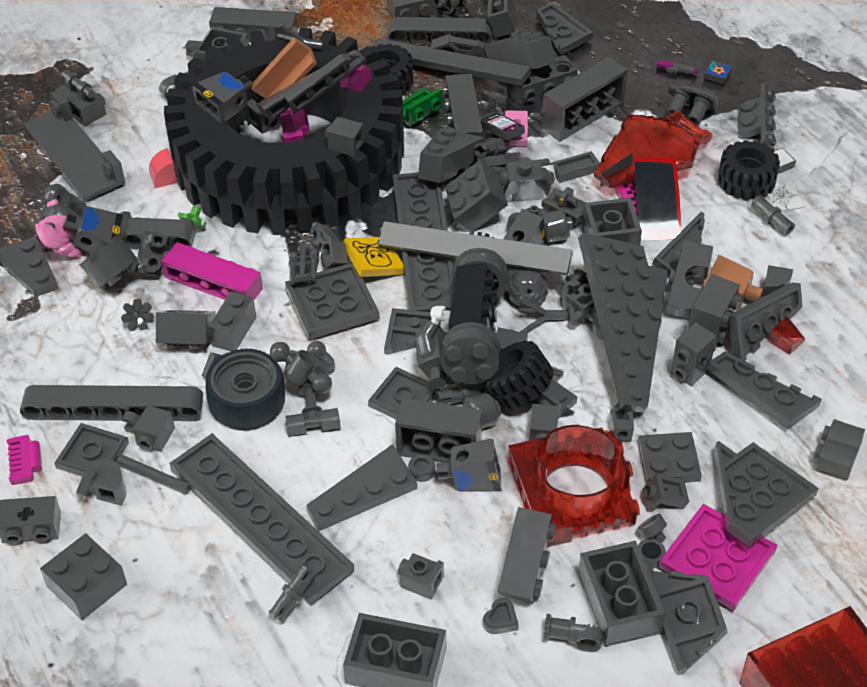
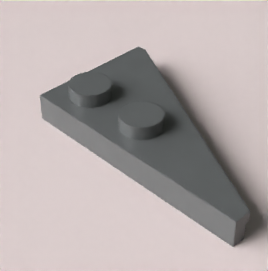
(692, 233)

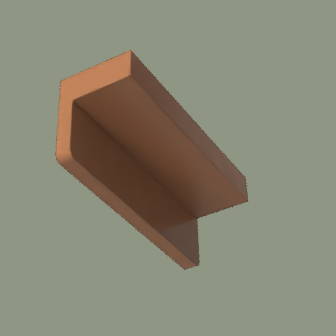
(287, 68)

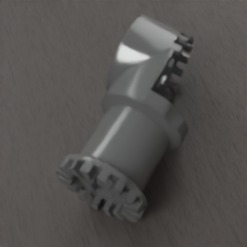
(583, 636)

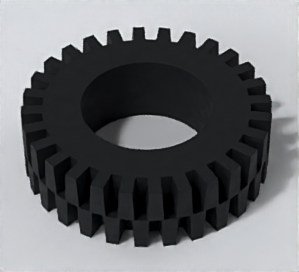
(291, 178)

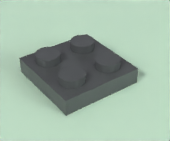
(670, 456)

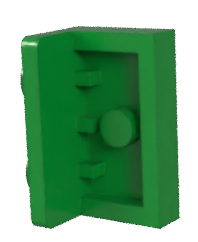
(421, 105)

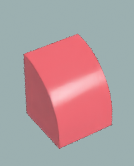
(162, 169)

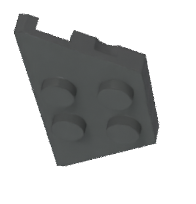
(692, 615)

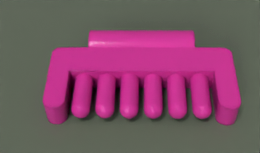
(294, 125)
(23, 459)

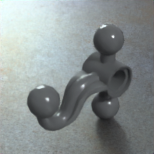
(305, 363)

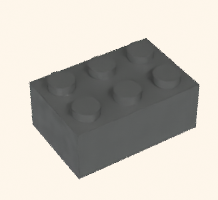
(435, 428)
(621, 592)
(394, 653)

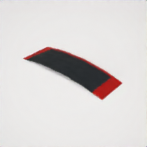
(658, 198)

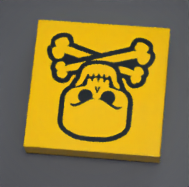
(372, 259)

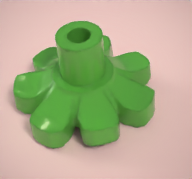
(193, 217)

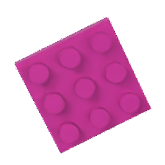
(712, 551)

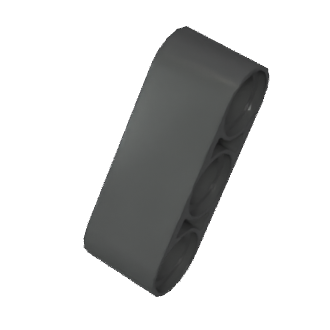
(176, 230)

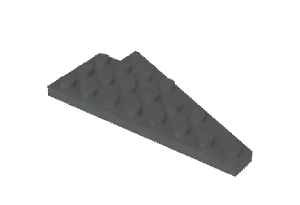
(628, 310)

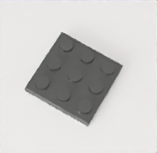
(332, 301)

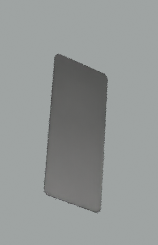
(623, 163)

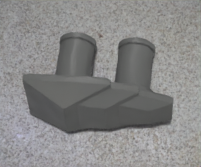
(698, 98)

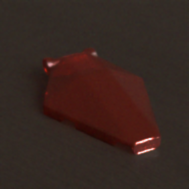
(651, 138)

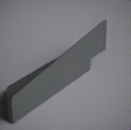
(310, 87)

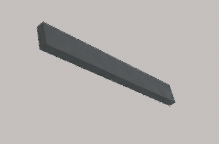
(464, 63)

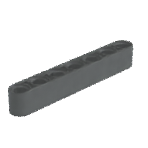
(108, 401)

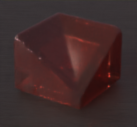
(786, 336)

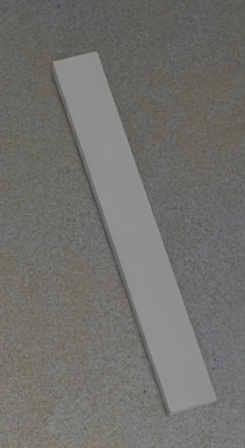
(452, 244)

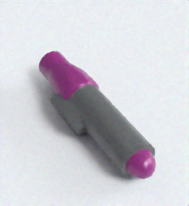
(675, 68)

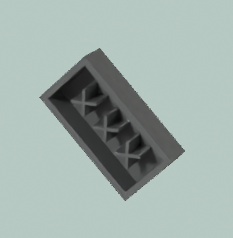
(584, 99)

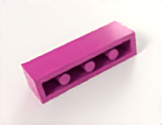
(210, 273)

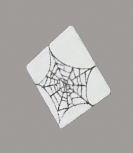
(786, 197)

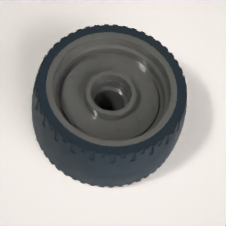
(245, 389)

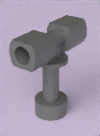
(312, 414)

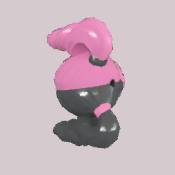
(50, 225)

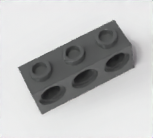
(543, 80)

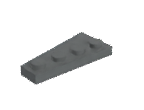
(365, 488)

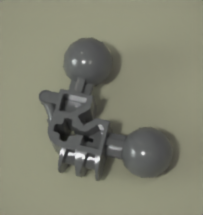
(578, 300)

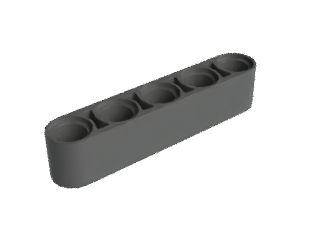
(423, 30)

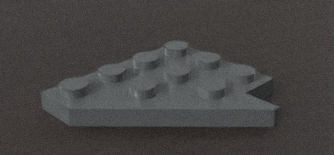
(758, 491)

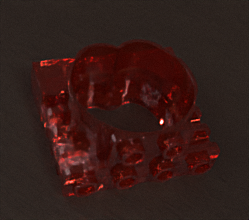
(573, 513)

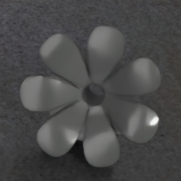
(137, 314)

